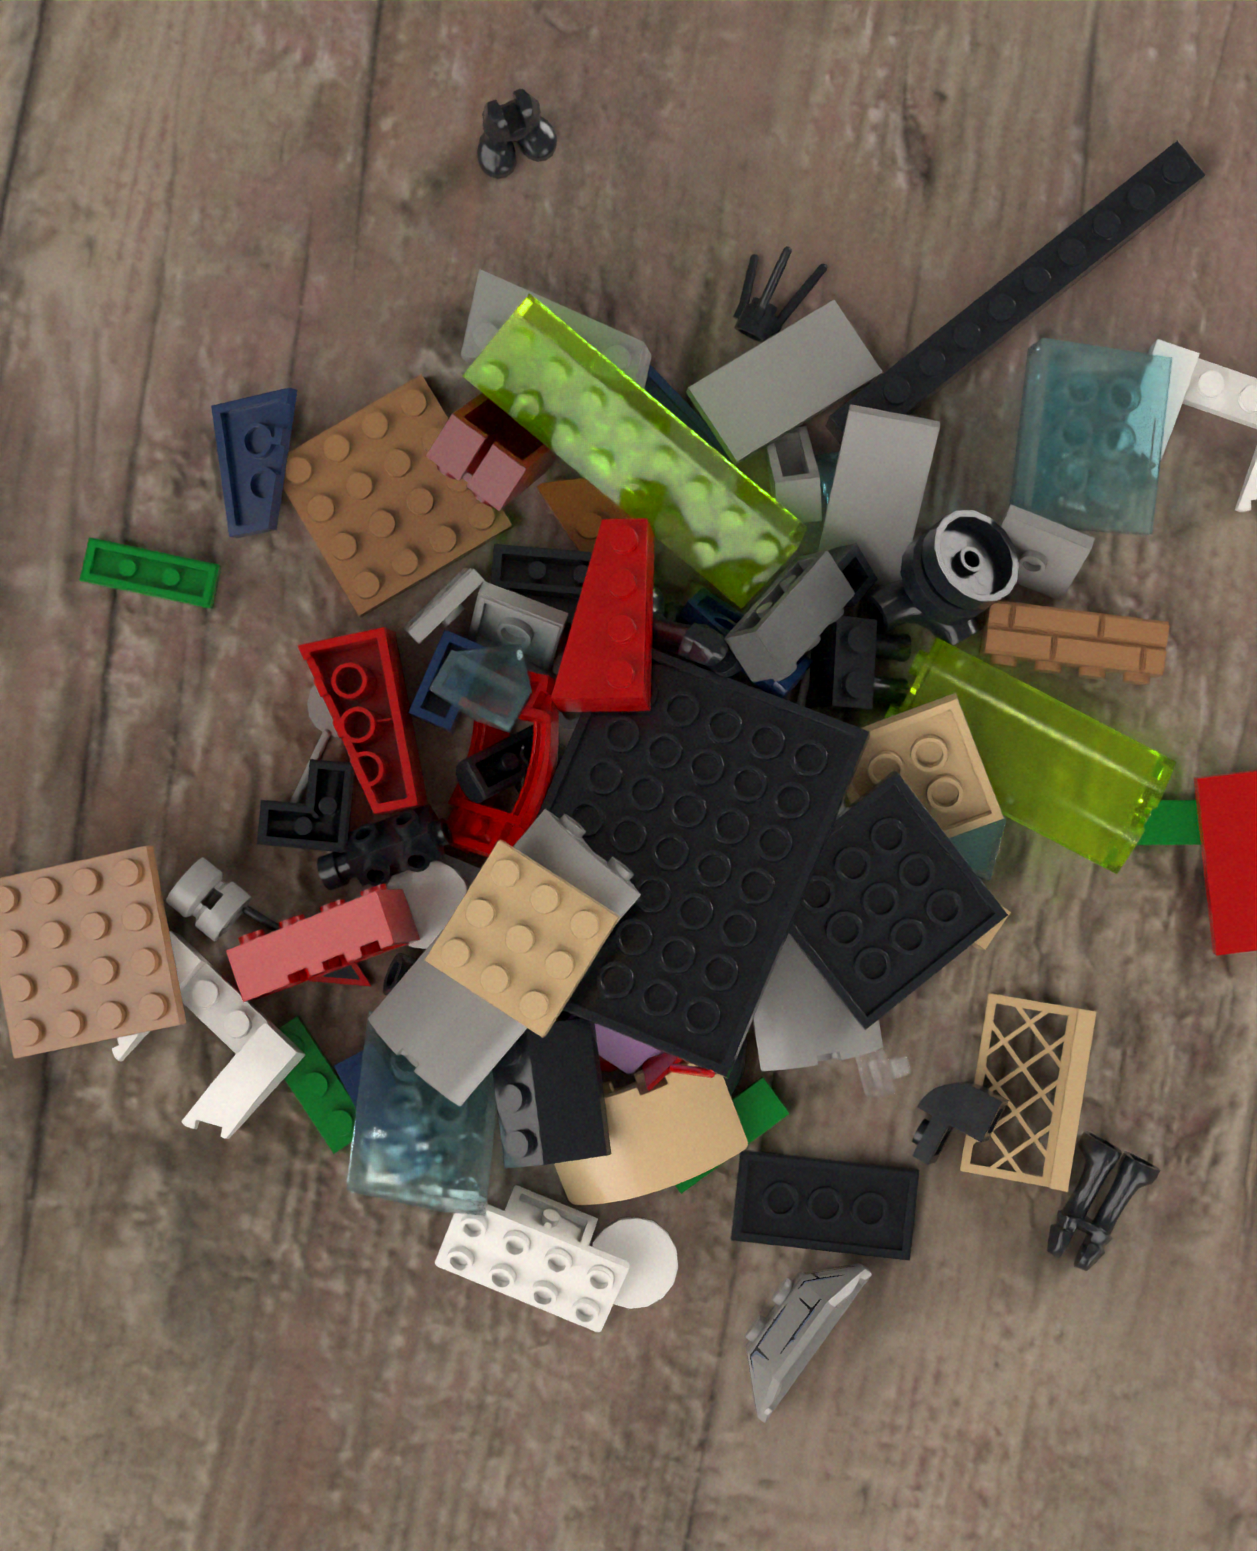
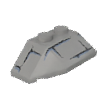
(796, 1329)

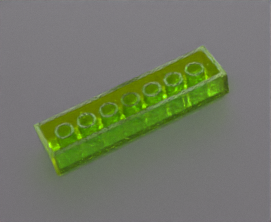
(635, 451)

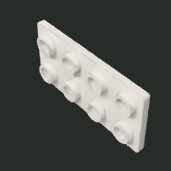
(536, 1256)

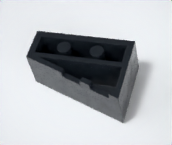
(542, 574)

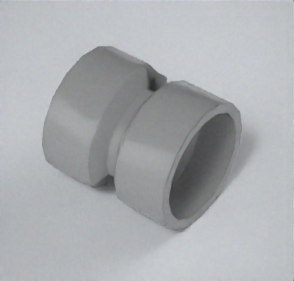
(195, 891)

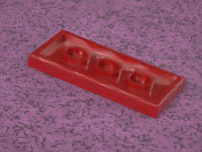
(1229, 857)

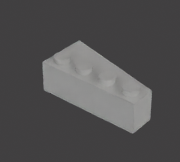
(498, 299)

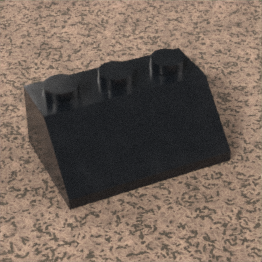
(552, 1097)

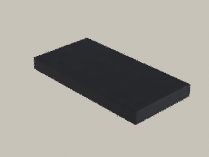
(825, 1204)

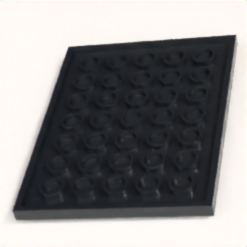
(722, 822)

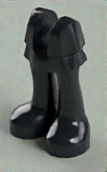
(514, 121)
(694, 642)
(1100, 1160)

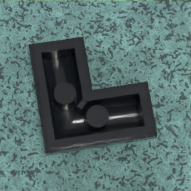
(496, 767)
(320, 822)

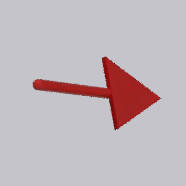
(659, 1066)

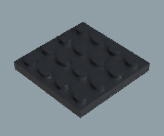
(889, 902)

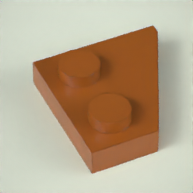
(579, 509)

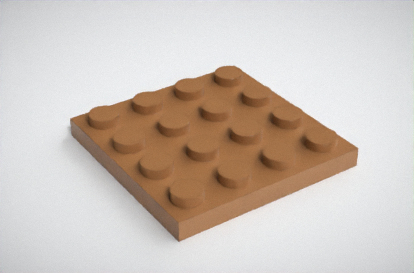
(382, 504)
(86, 953)

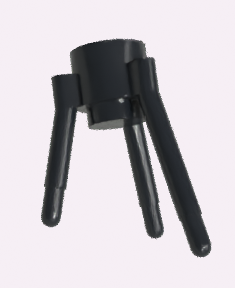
(758, 318)

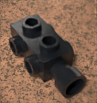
(387, 847)

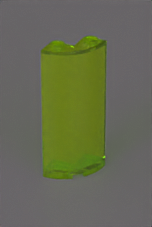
(1047, 759)

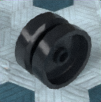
(959, 567)

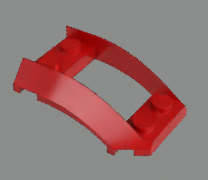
(480, 826)

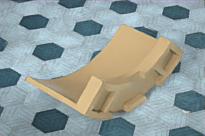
(657, 1138)

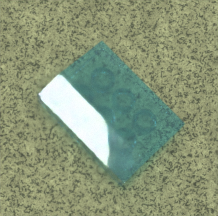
(1091, 436)
(415, 1141)

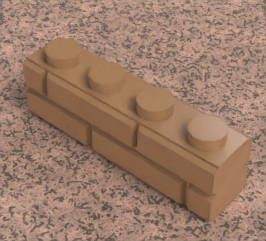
(1074, 640)

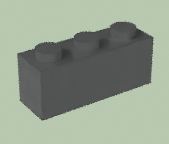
(790, 617)

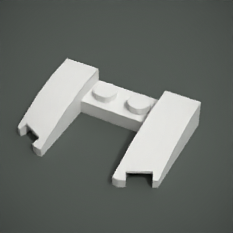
(1213, 391)
(261, 1049)

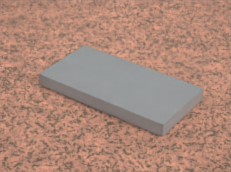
(784, 382)
(879, 486)

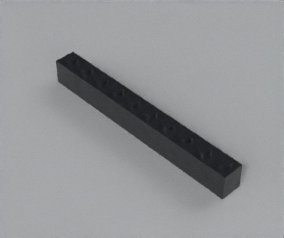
(1029, 287)

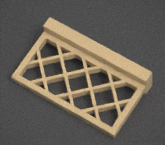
(1067, 1096)

